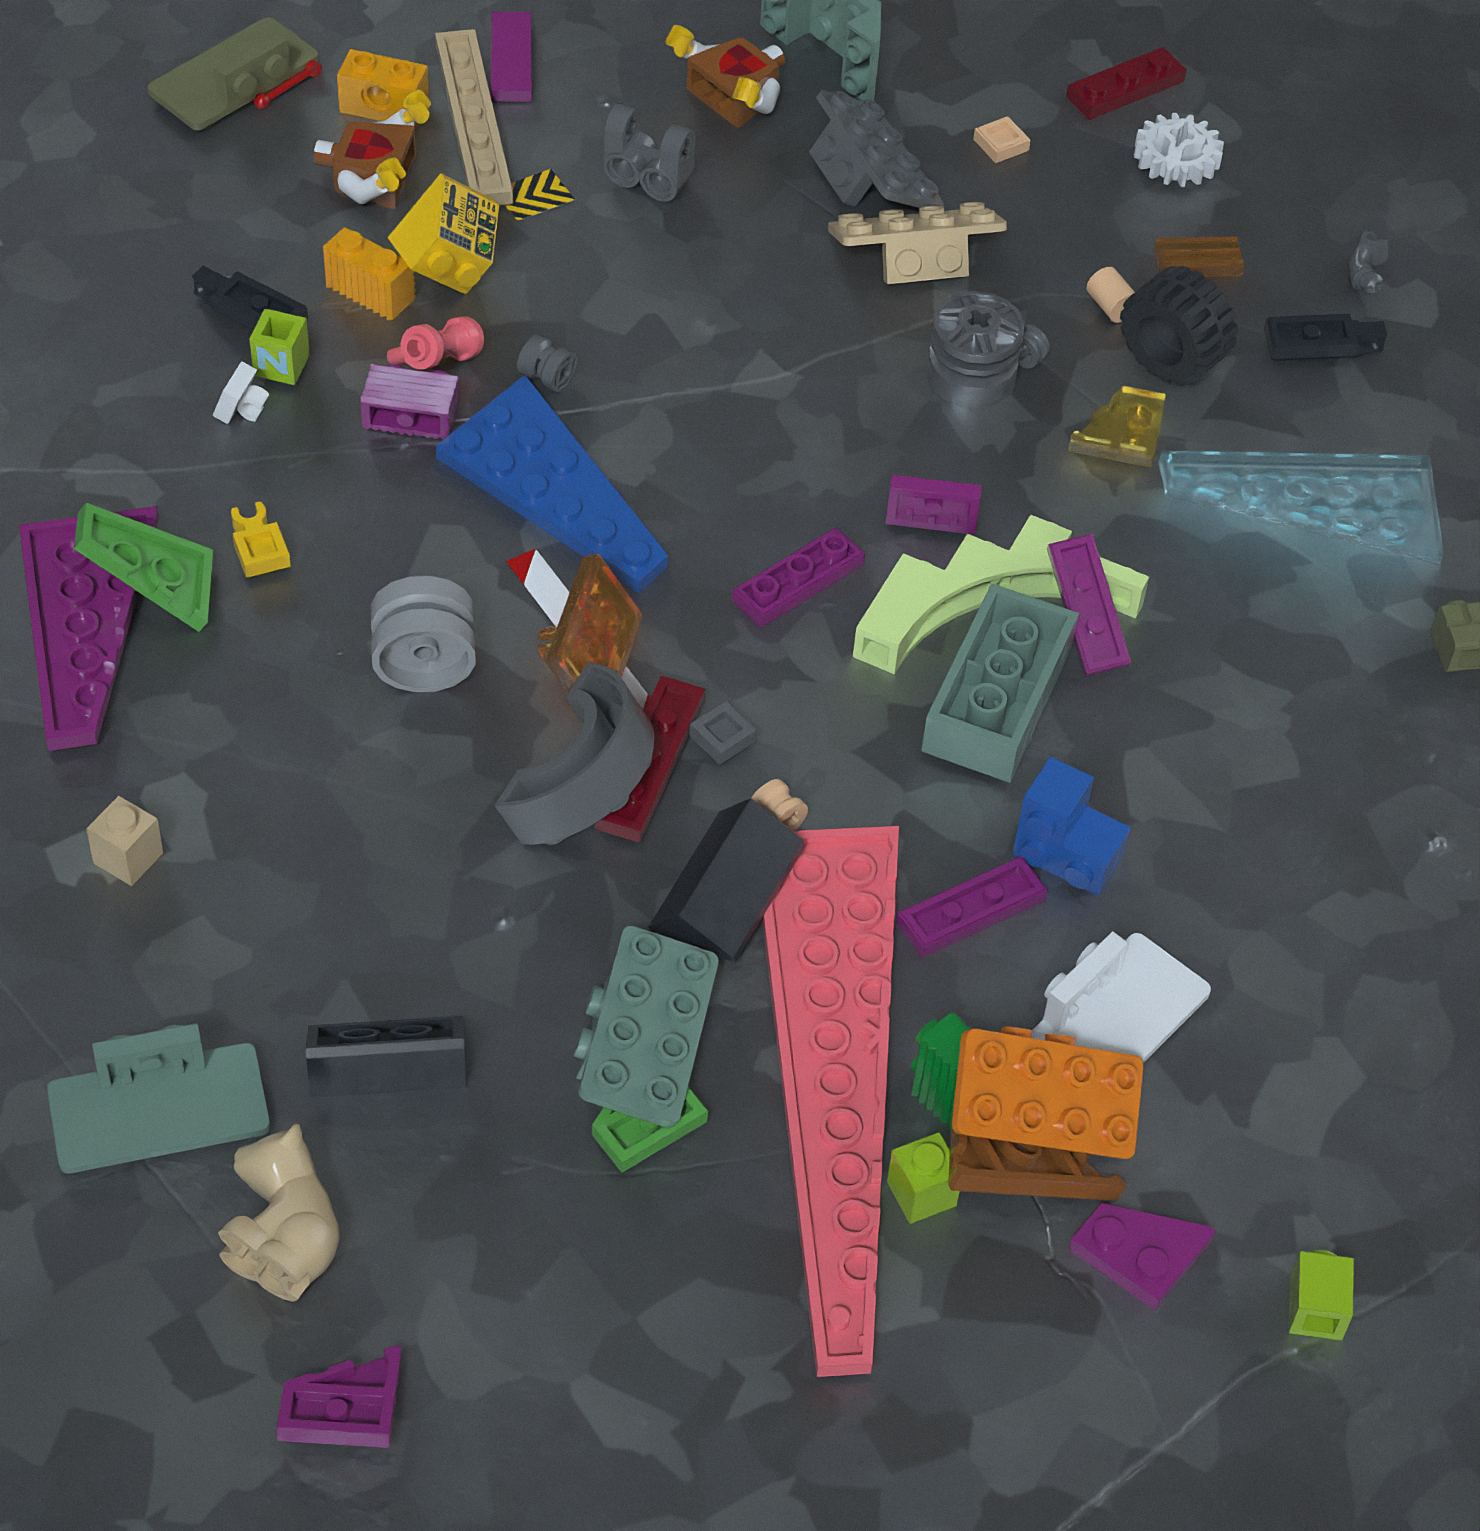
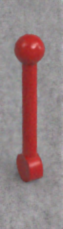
(311, 69)

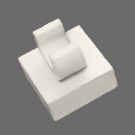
(241, 396)

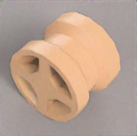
(776, 800)

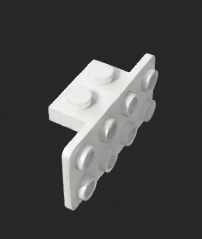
(1122, 997)

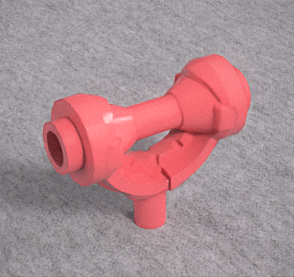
(425, 346)

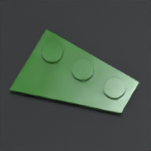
(151, 561)

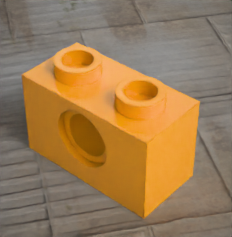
(378, 84)

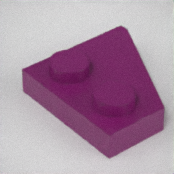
(342, 1403)

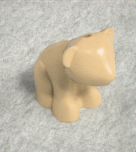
(296, 1232)

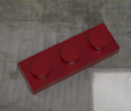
(1126, 83)

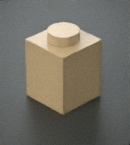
(125, 840)

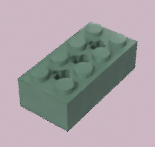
(999, 682)

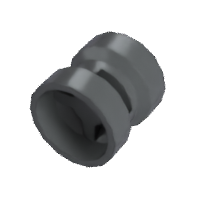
(547, 363)

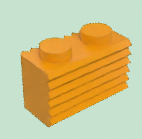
(368, 273)

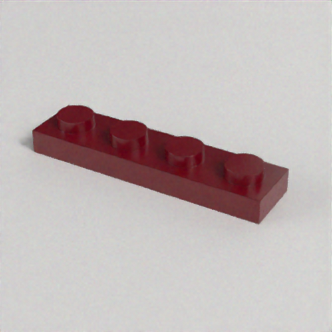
(670, 713)

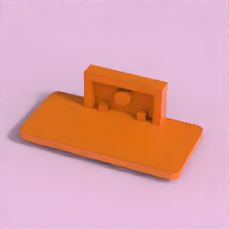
(1047, 1092)

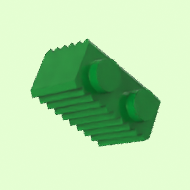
(937, 1065)

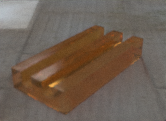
(1206, 254)

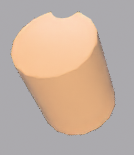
(1109, 292)

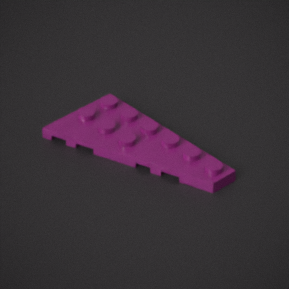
(77, 627)

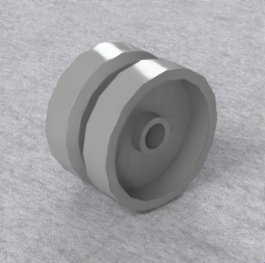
(422, 634)

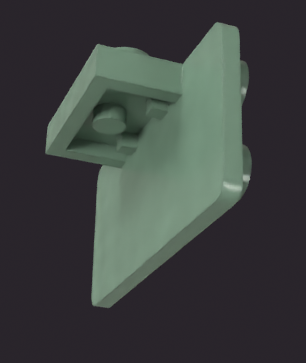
(645, 1027)
(156, 1099)

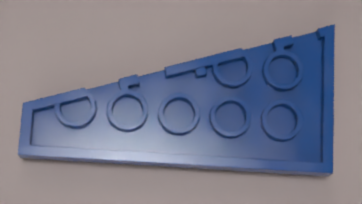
(541, 471)

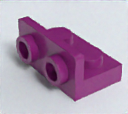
(933, 504)

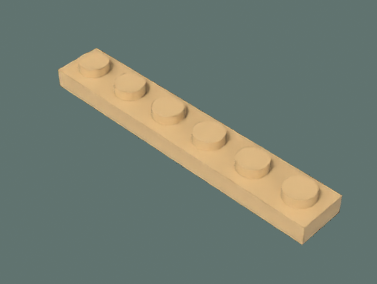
(473, 115)

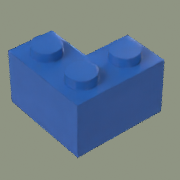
(1064, 833)

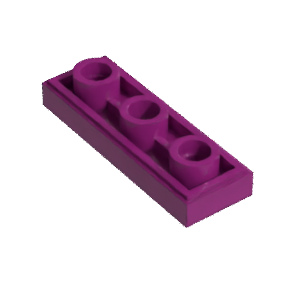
(798, 577)

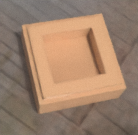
(1001, 139)

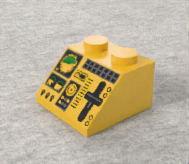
(449, 234)

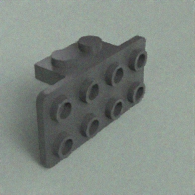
(864, 150)

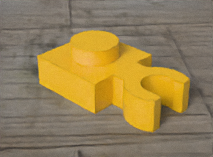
(258, 543)

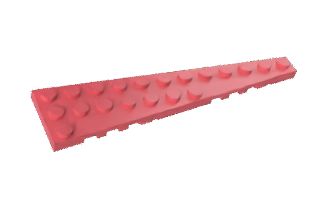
(831, 1007)

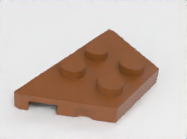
(1025, 1170)

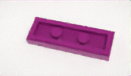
(511, 57)
(1086, 591)
(971, 906)

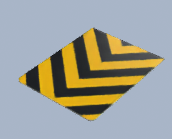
(537, 194)

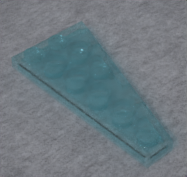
(1349, 497)

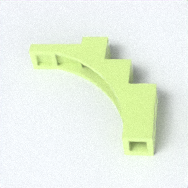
(924, 597)

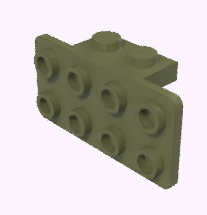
(232, 73)

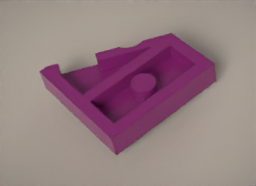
(1141, 1249)

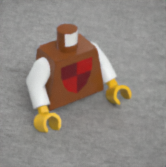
(730, 76)
(376, 157)

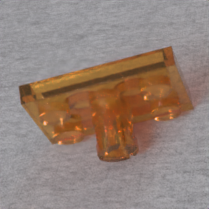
(594, 625)

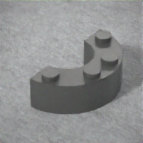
(594, 770)

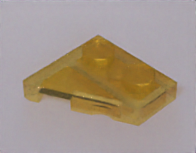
(1124, 428)

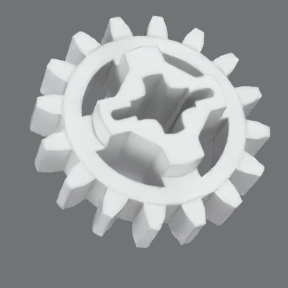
(1178, 149)

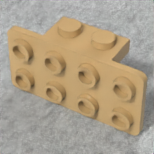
(920, 244)

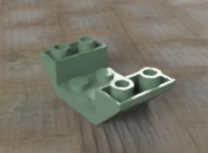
(844, 25)

